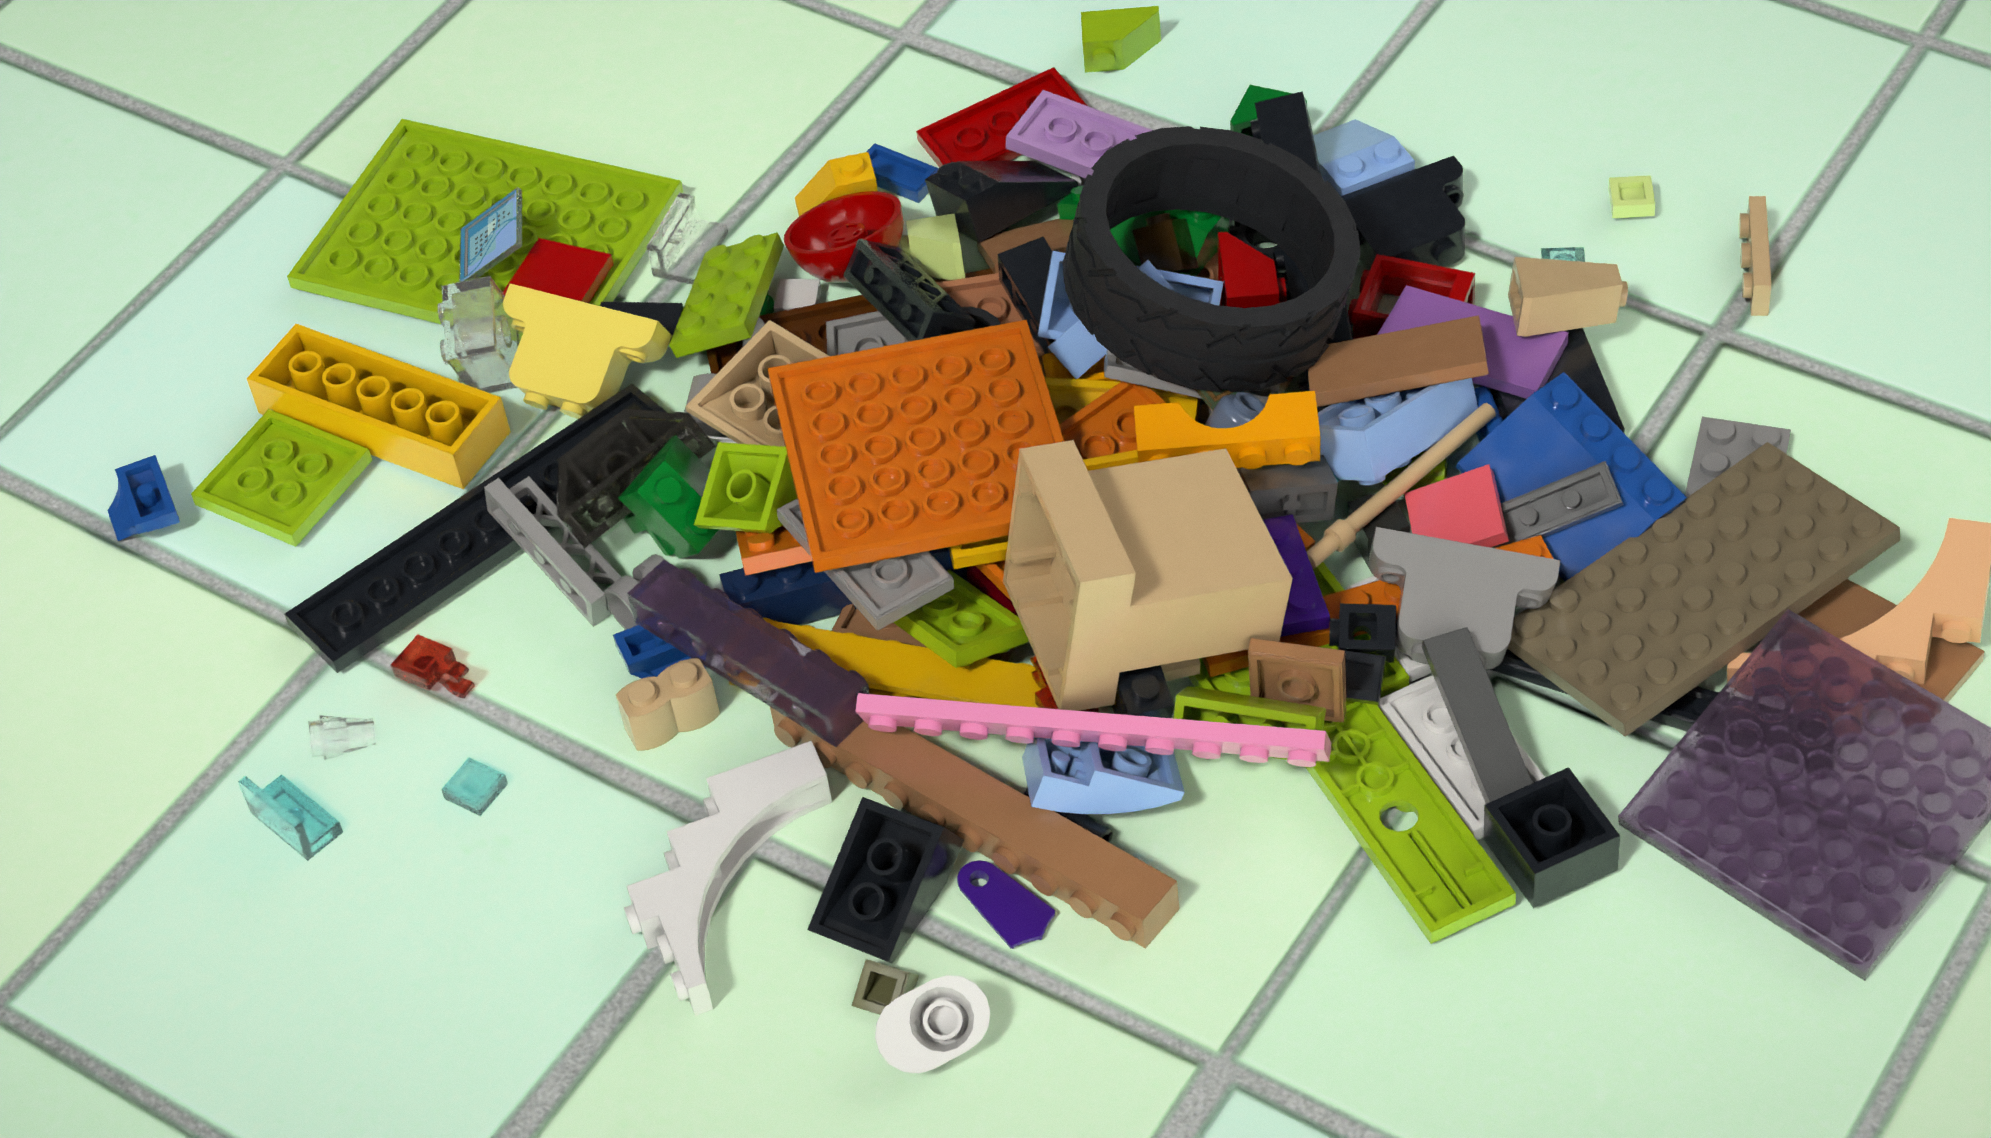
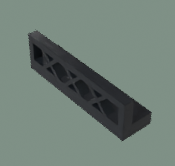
(903, 291)

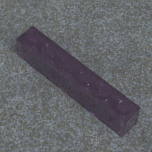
(749, 651)

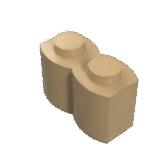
(668, 704)

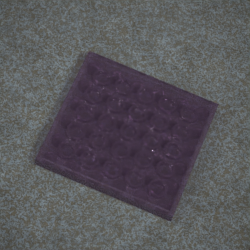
(1822, 793)

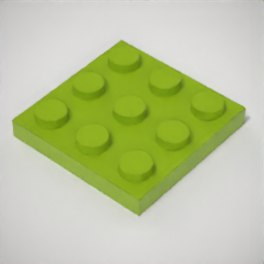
(282, 477)

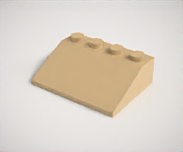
(740, 394)

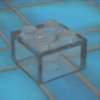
(477, 334)

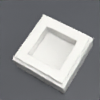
(797, 293)

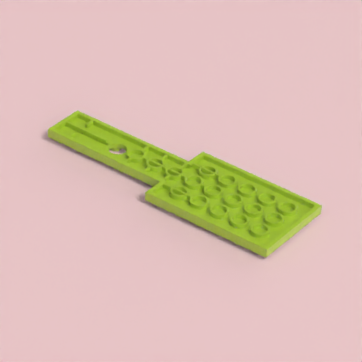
(1377, 771)

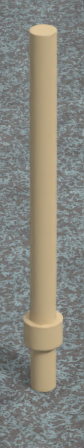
(1343, 532)

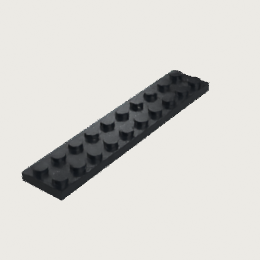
(436, 555)

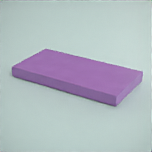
(1514, 362)

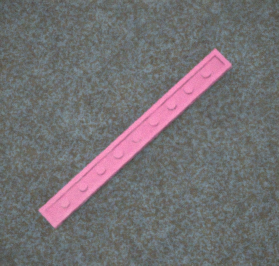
(1109, 730)

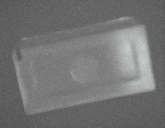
(682, 241)

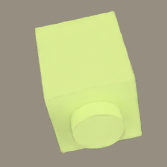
(935, 246)

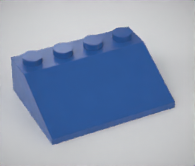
(1562, 434)

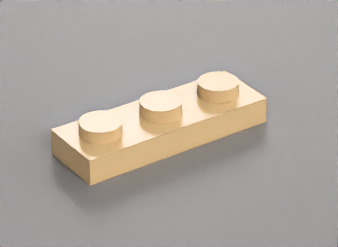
(1755, 256)

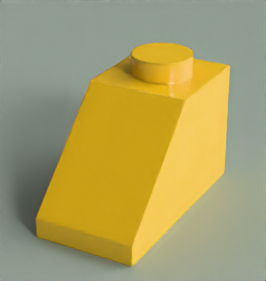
(836, 179)

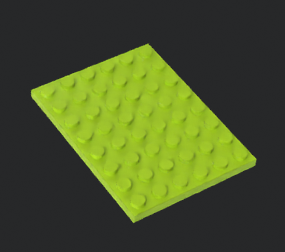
(403, 217)

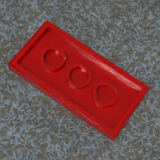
(982, 128)

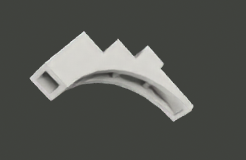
(742, 813)

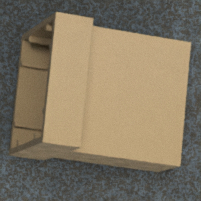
(1136, 567)

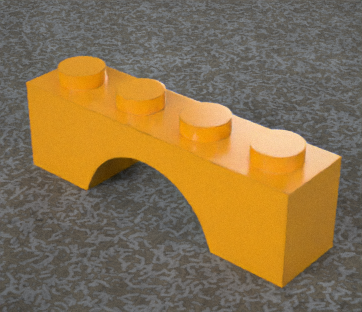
(1280, 434)

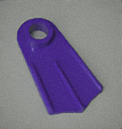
(1005, 904)

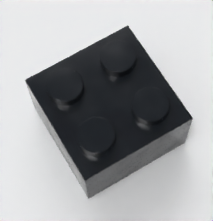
(1551, 837)

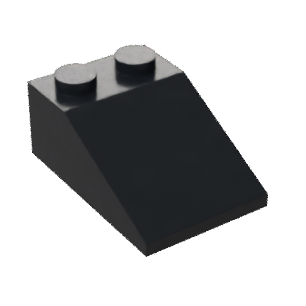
(994, 193)
(884, 880)

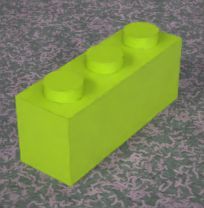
(1227, 707)

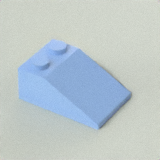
(1359, 156)

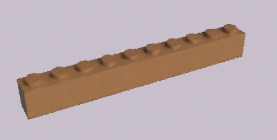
(1002, 825)

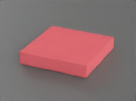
(1459, 509)

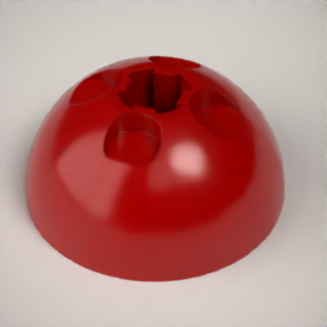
(827, 234)

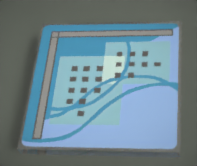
(491, 236)

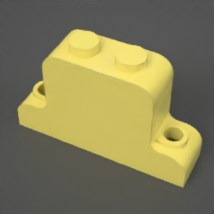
(576, 350)

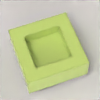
(1631, 196)

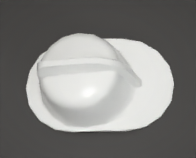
(932, 1024)

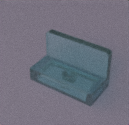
(291, 815)

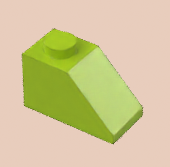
(1118, 36)

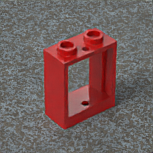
(1391, 276)

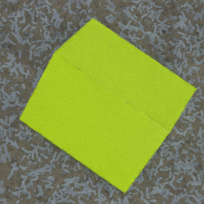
(746, 488)

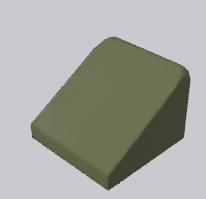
(881, 985)

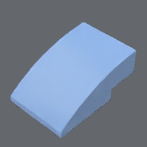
(1099, 779)

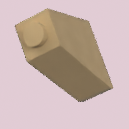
(1563, 295)

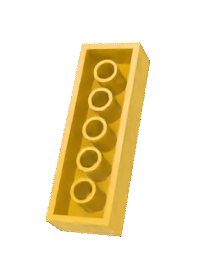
(381, 405)

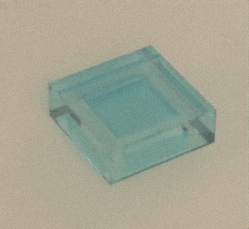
(474, 786)

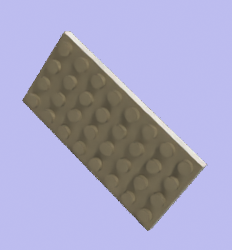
(1698, 587)

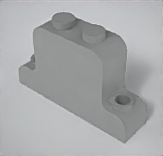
(1458, 587)

